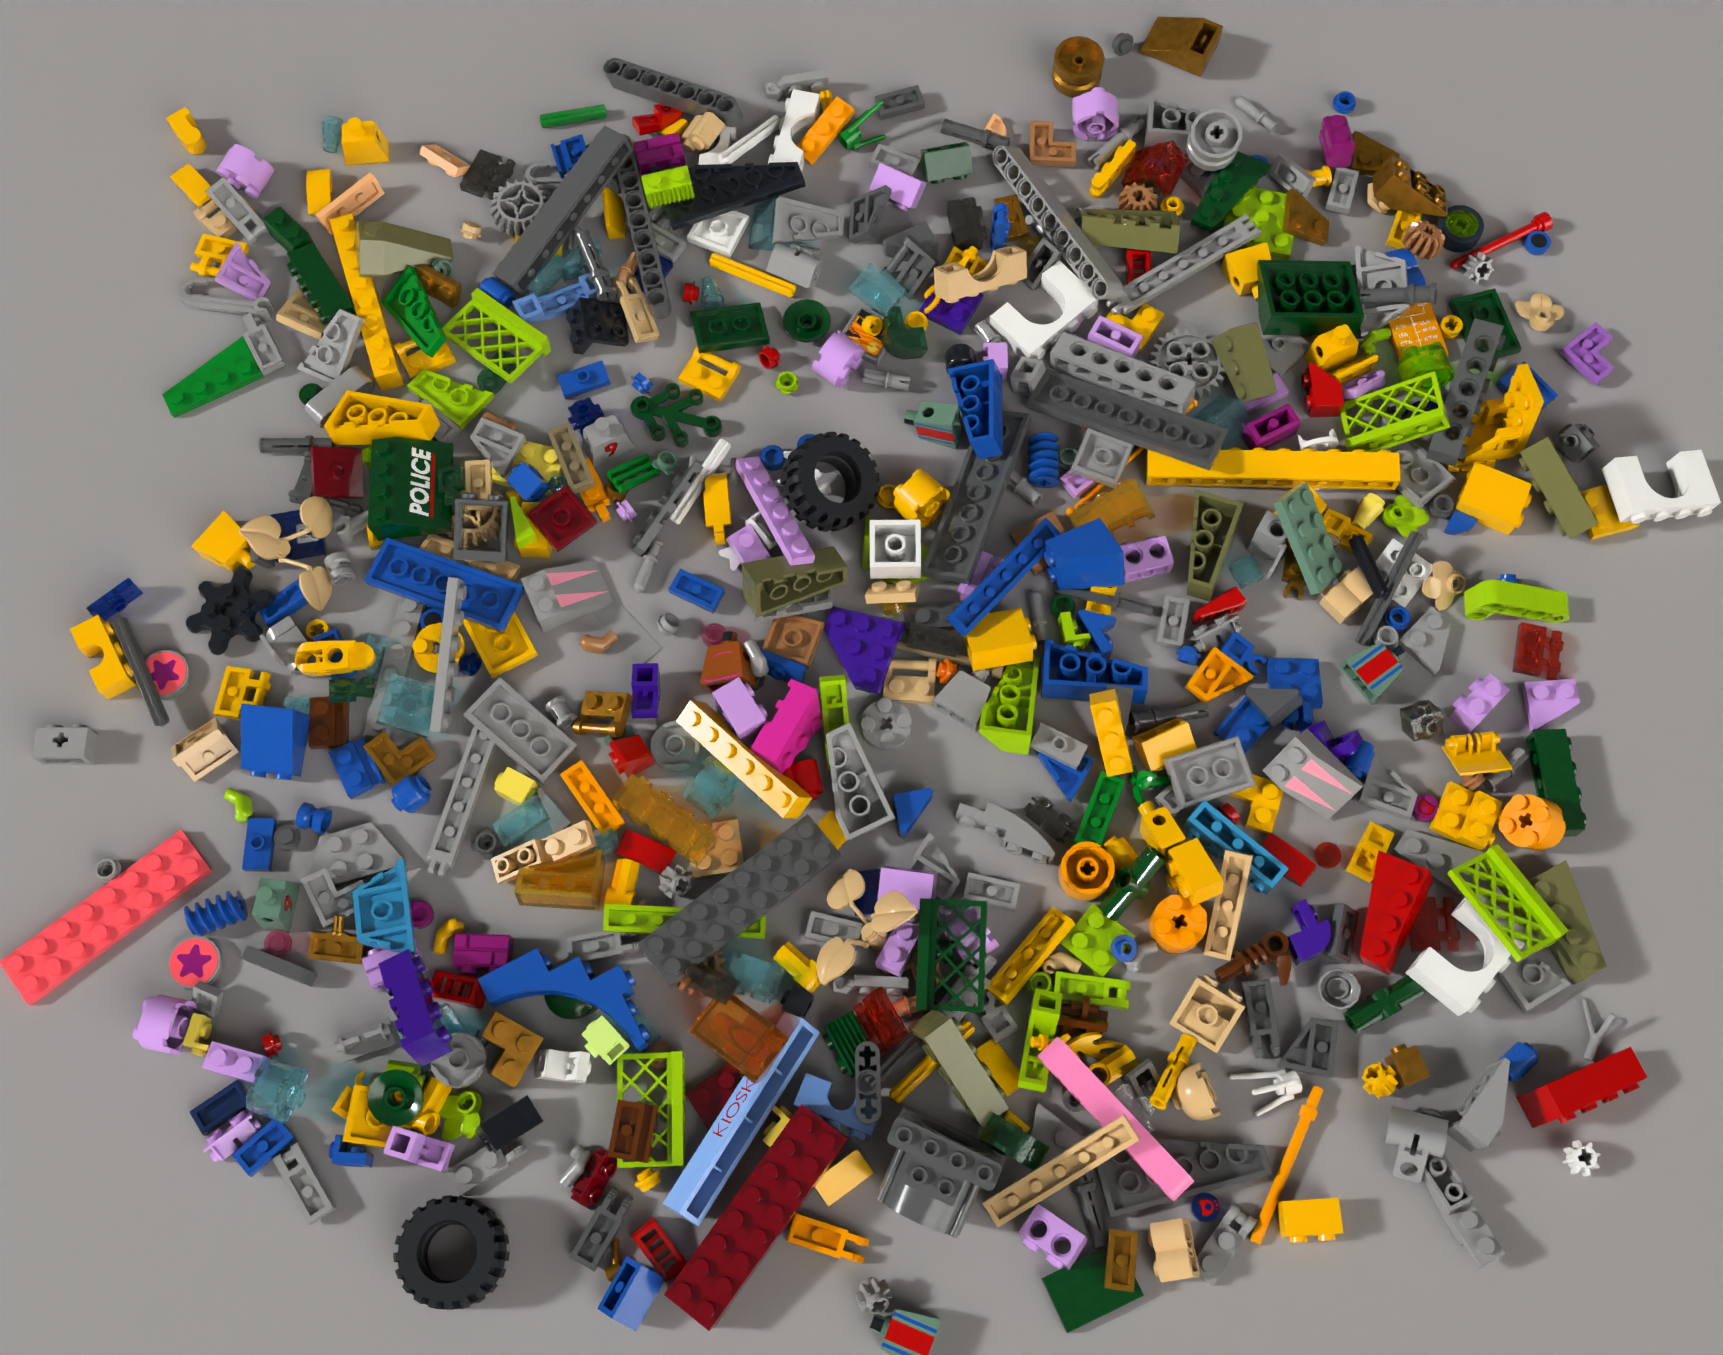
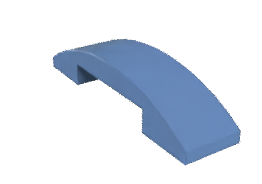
(554, 303)

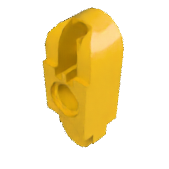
(717, 505)
(355, 657)

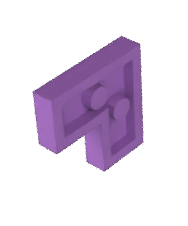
(1584, 355)

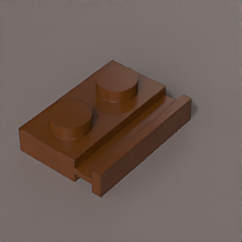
(328, 723)
(633, 1131)

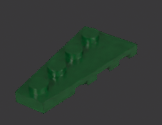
(1227, 190)

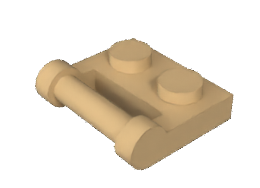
(218, 224)
(911, 688)

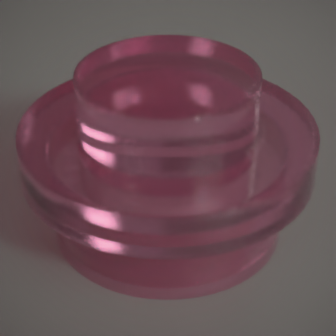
(713, 634)
(278, 943)

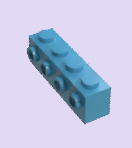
(1221, 834)

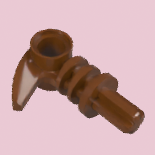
(1258, 954)

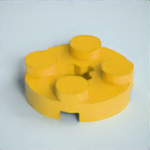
(425, 645)

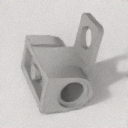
(796, 263)
(1269, 540)
(283, 643)
(1416, 1137)

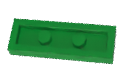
(1100, 809)

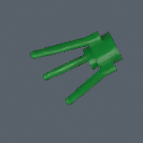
(851, 135)

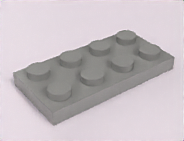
(520, 730)

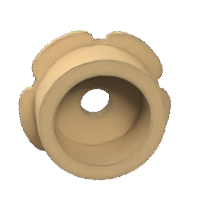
(471, 230)

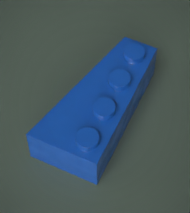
(980, 402)

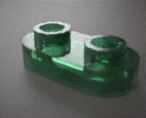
(487, 376)

